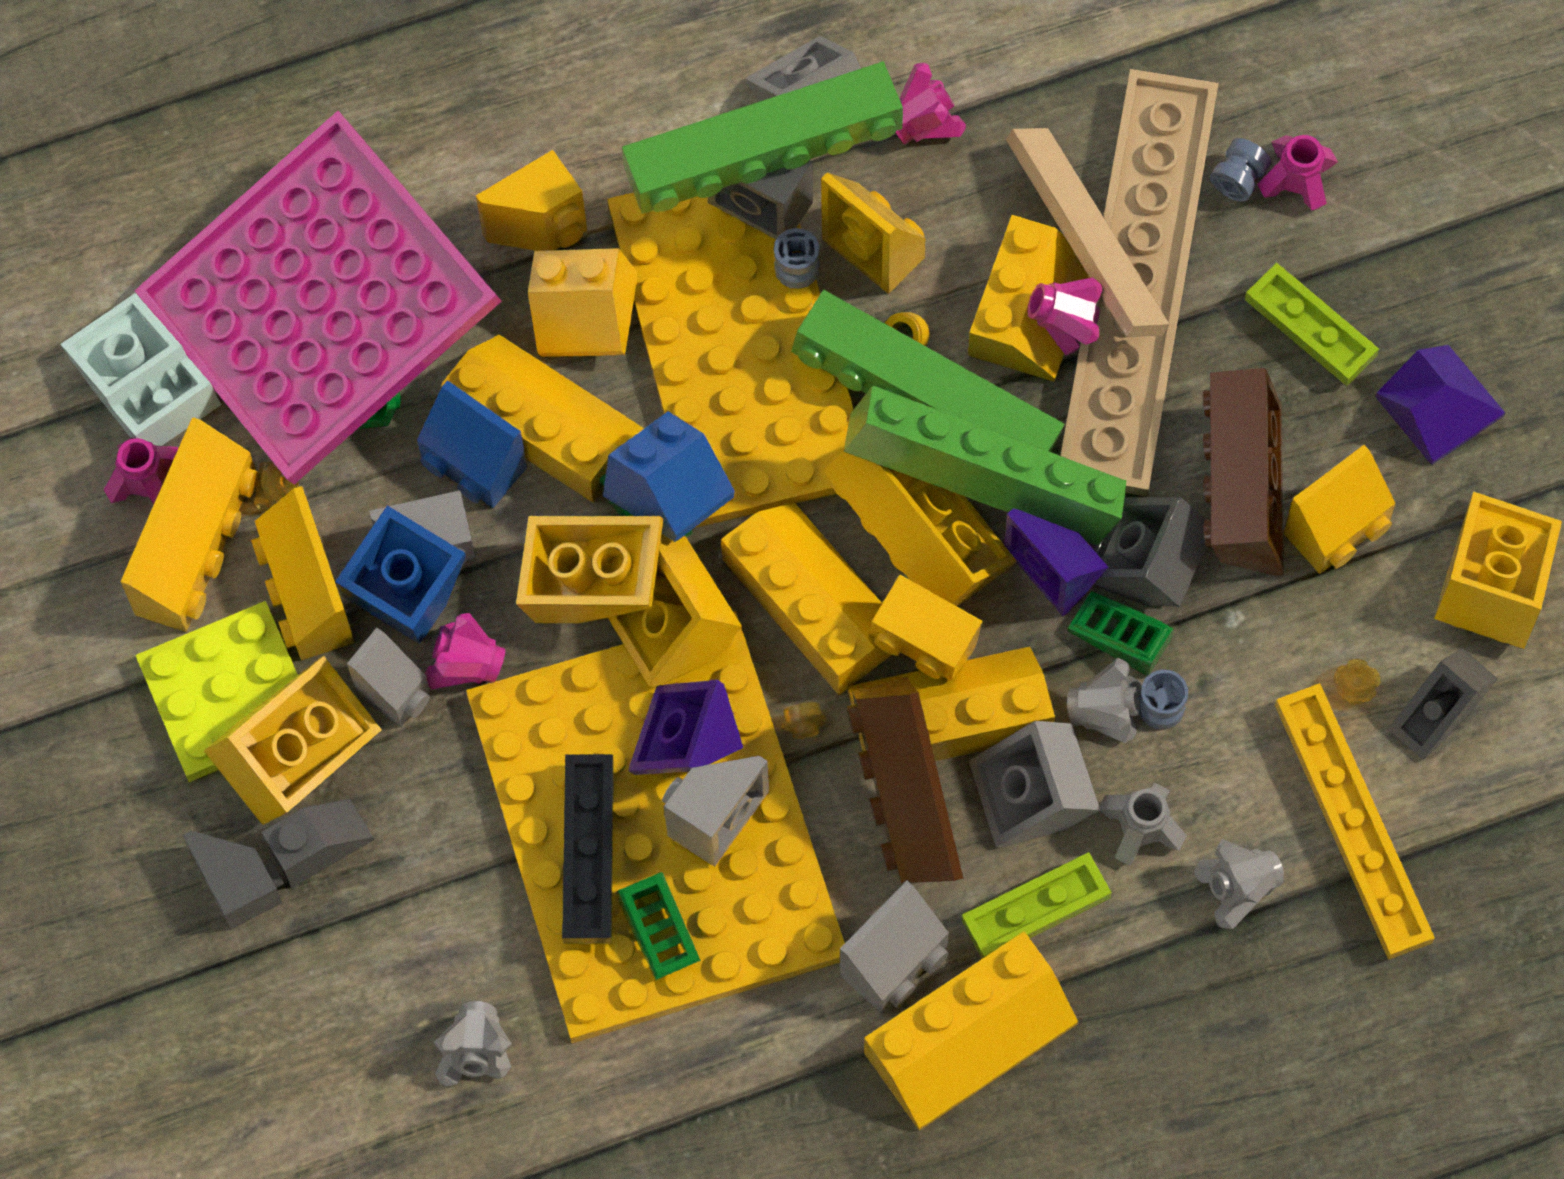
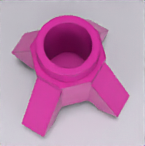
(927, 108)
(1299, 169)
(1067, 312)
(139, 470)
(464, 655)

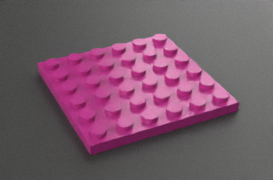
(317, 297)

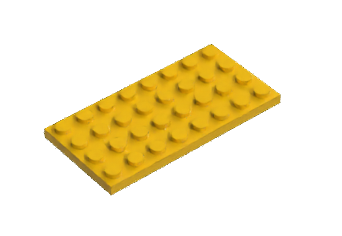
(723, 355)

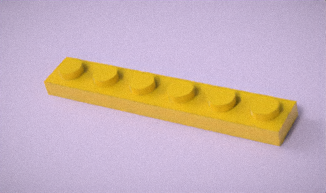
(1354, 821)

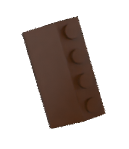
(1244, 470)
(905, 783)

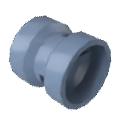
(1238, 172)
(796, 269)
(1164, 689)

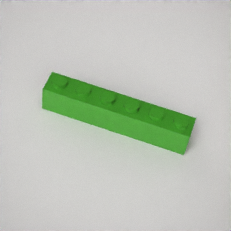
(763, 138)
(871, 354)
(983, 464)

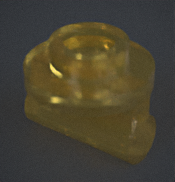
(271, 486)

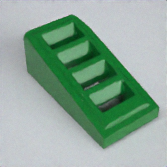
(1143, 624)
(658, 884)

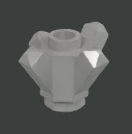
(1107, 702)
(1144, 820)
(1239, 879)
(473, 1045)

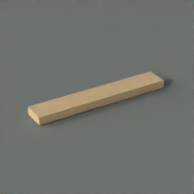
(1087, 232)

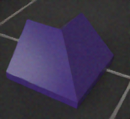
(1438, 402)
(1053, 558)
(686, 729)

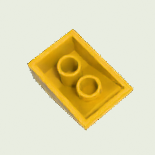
(869, 232)
(588, 567)
(1499, 570)
(293, 741)

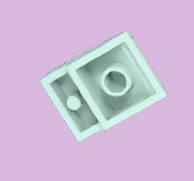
(141, 372)

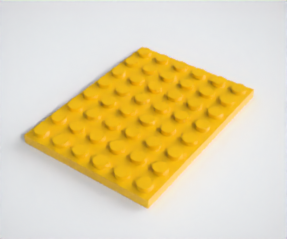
(749, 917)

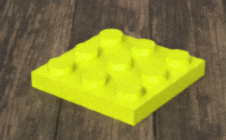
(215, 680)

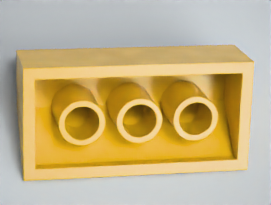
(559, 421)
(189, 527)
(923, 528)
(807, 591)
(981, 703)
(970, 1031)

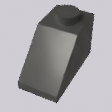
(1442, 702)
(316, 838)
(235, 877)

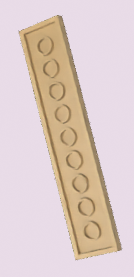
(1153, 216)

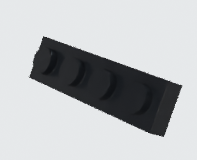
(588, 849)

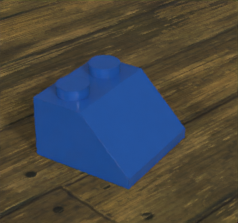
(471, 446)
(668, 474)
(402, 574)

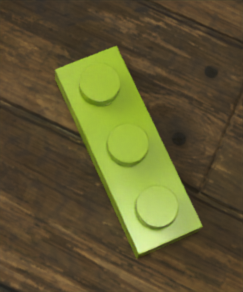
(1311, 324)
(1037, 905)

